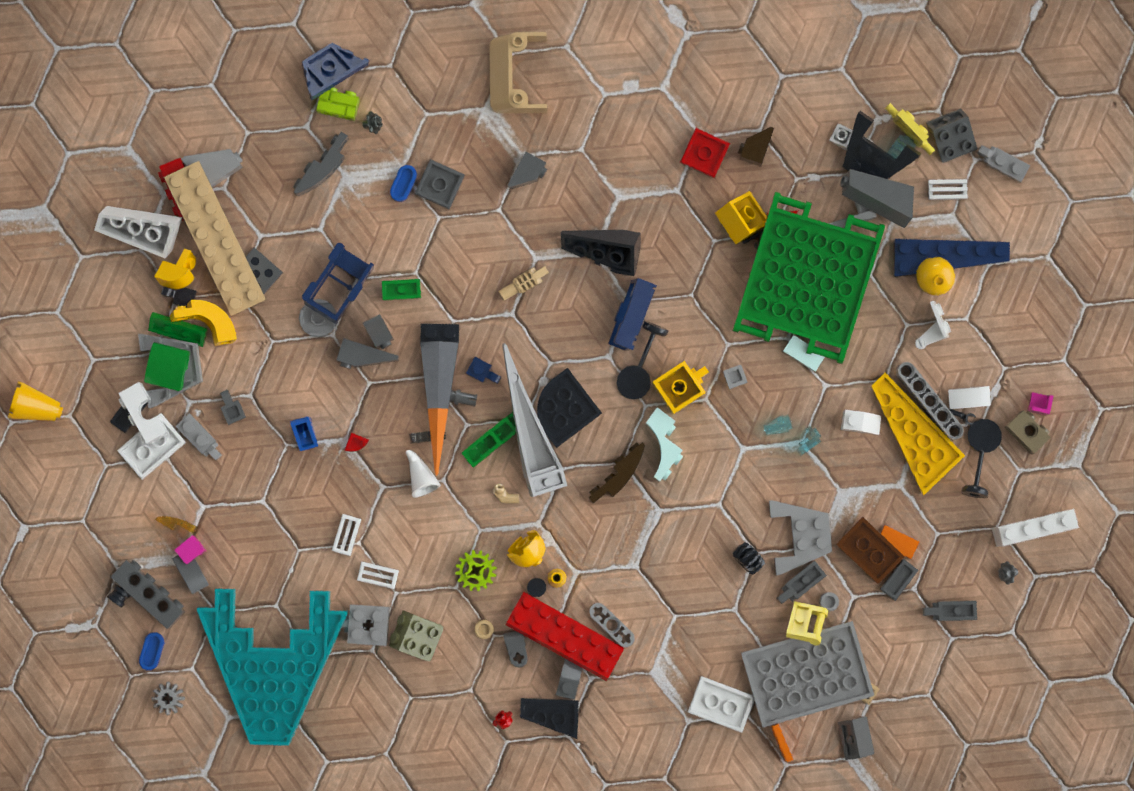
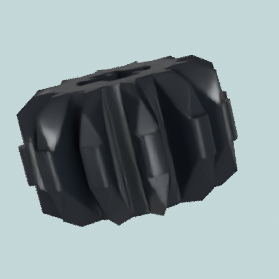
(748, 558)

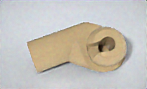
(503, 496)

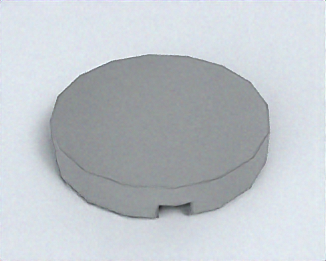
(314, 323)

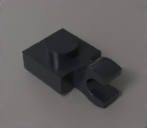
(181, 296)

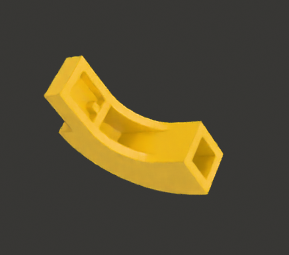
(212, 315)

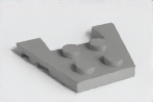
(192, 376)
(809, 535)

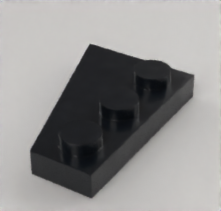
(552, 714)

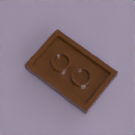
(870, 550)

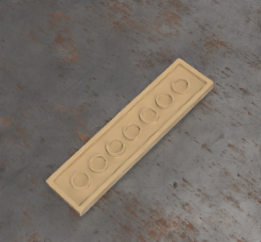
(215, 238)

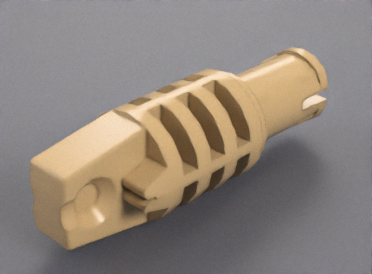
(523, 282)

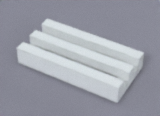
(946, 189)
(353, 538)
(362, 571)

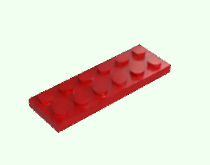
(565, 636)

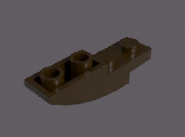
(625, 469)

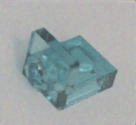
(807, 444)

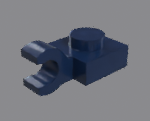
(481, 370)

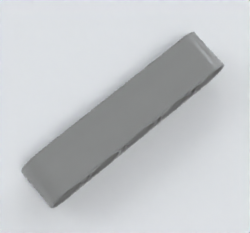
(938, 403)

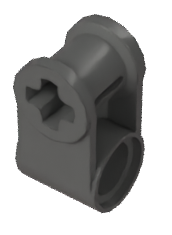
(516, 644)

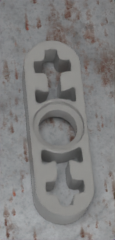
(618, 638)

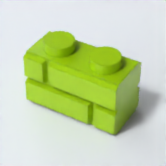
(338, 104)

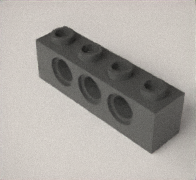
(123, 578)

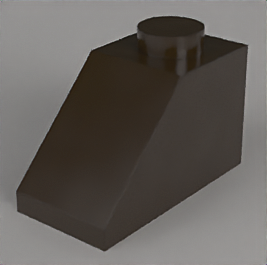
(755, 147)

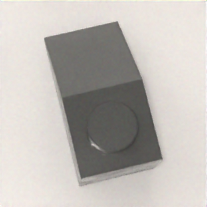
(528, 171)

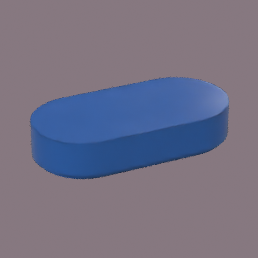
(403, 183)
(151, 651)

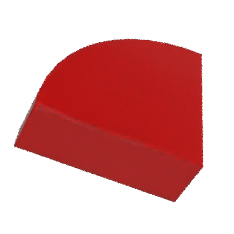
(355, 443)

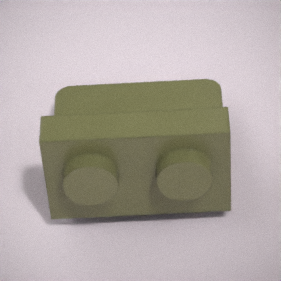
(416, 636)

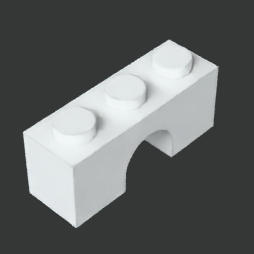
(133, 399)

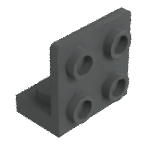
(952, 135)

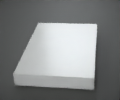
(145, 457)
(721, 704)

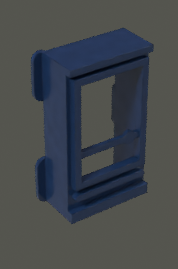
(348, 263)
(631, 314)

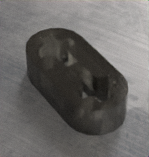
(421, 437)

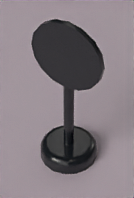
(633, 380)
(983, 437)

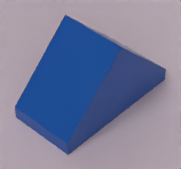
(304, 433)

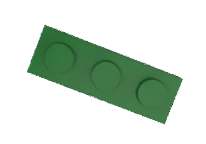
(178, 330)

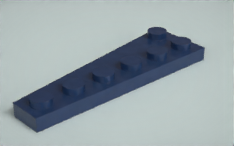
(960, 254)

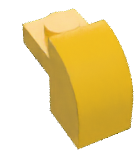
(177, 275)

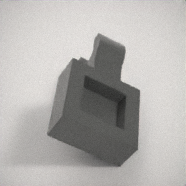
(232, 410)

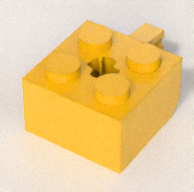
(682, 375)

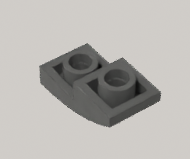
(191, 574)

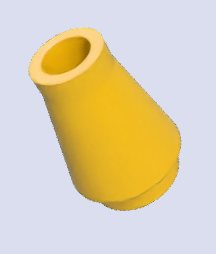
(562, 580)

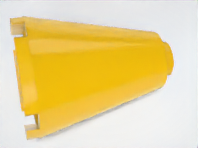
(33, 405)

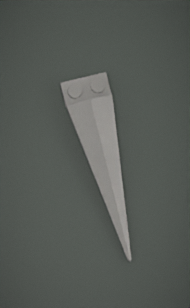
(538, 459)

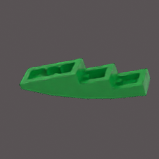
(490, 441)

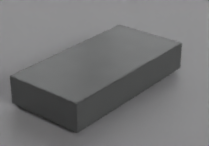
(899, 579)

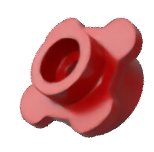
(503, 719)

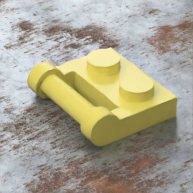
(800, 622)

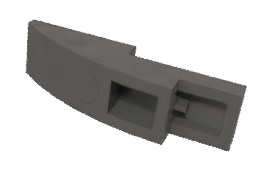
(317, 172)

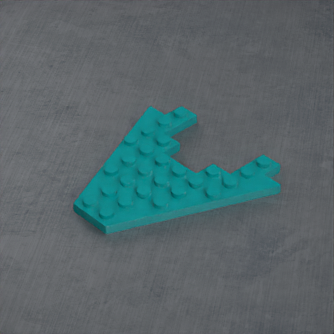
(271, 683)

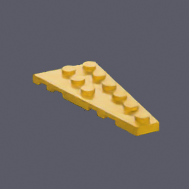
(920, 440)

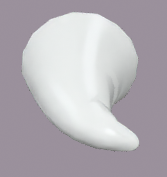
(422, 478)

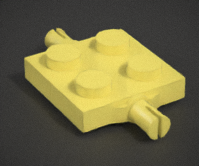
(906, 123)

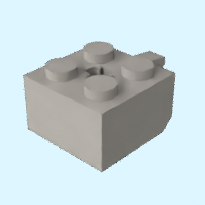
(355, 625)

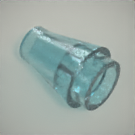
(779, 425)

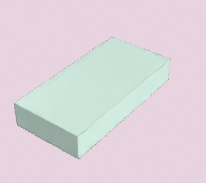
(797, 349)

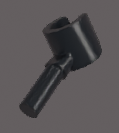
(963, 416)

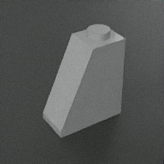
(216, 164)

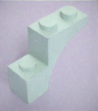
(670, 453)

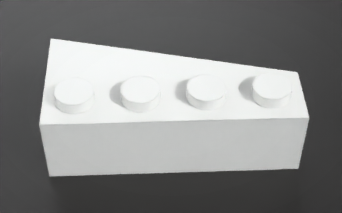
(140, 229)

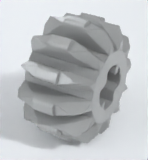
(164, 703)

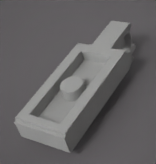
(1004, 163)
(199, 436)

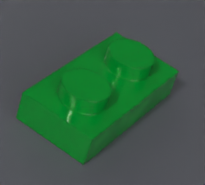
(401, 289)

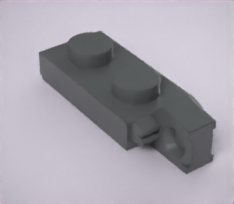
(802, 582)
(952, 610)

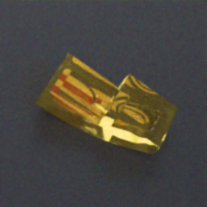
(172, 522)

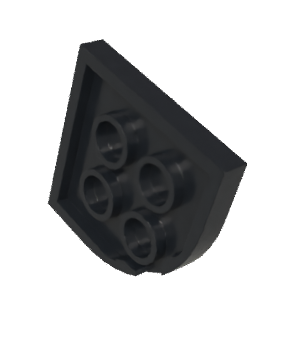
(565, 408)

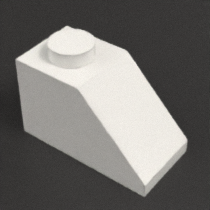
(861, 422)

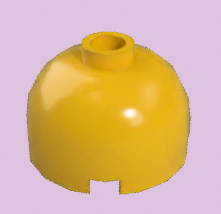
(935, 276)
(527, 551)

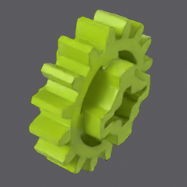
(469, 559)

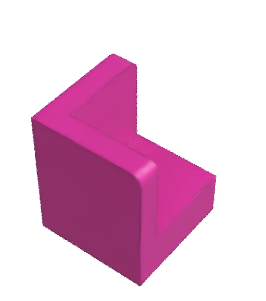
(1040, 403)
(190, 549)

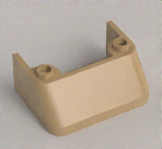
(502, 96)

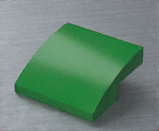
(167, 366)

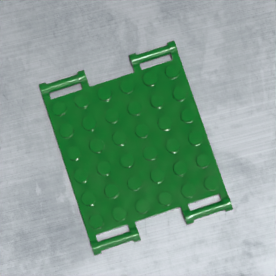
(808, 277)

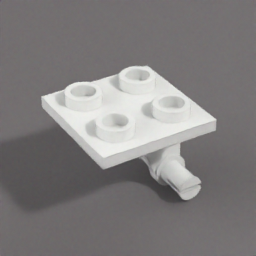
(937, 331)

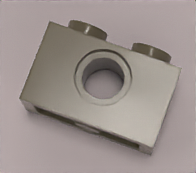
(1017, 427)

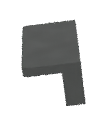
(856, 738)

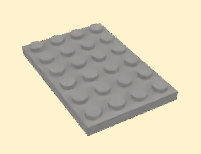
(805, 678)

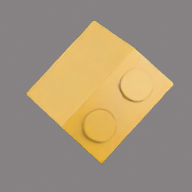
(742, 217)

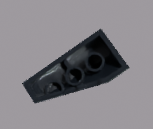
(607, 247)

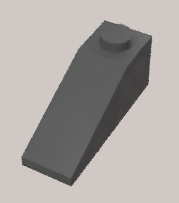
(378, 332)
(360, 355)
(569, 680)

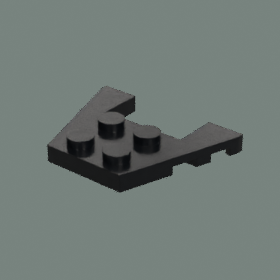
(869, 158)

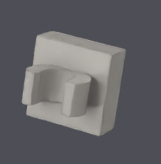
(735, 376)

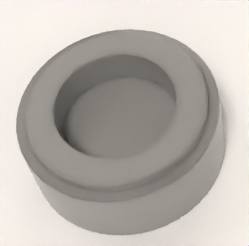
(829, 601)

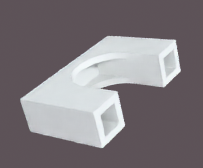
(1035, 528)

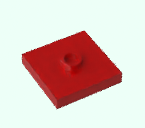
(705, 153)

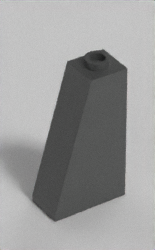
(880, 195)

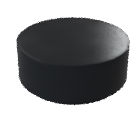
(536, 587)

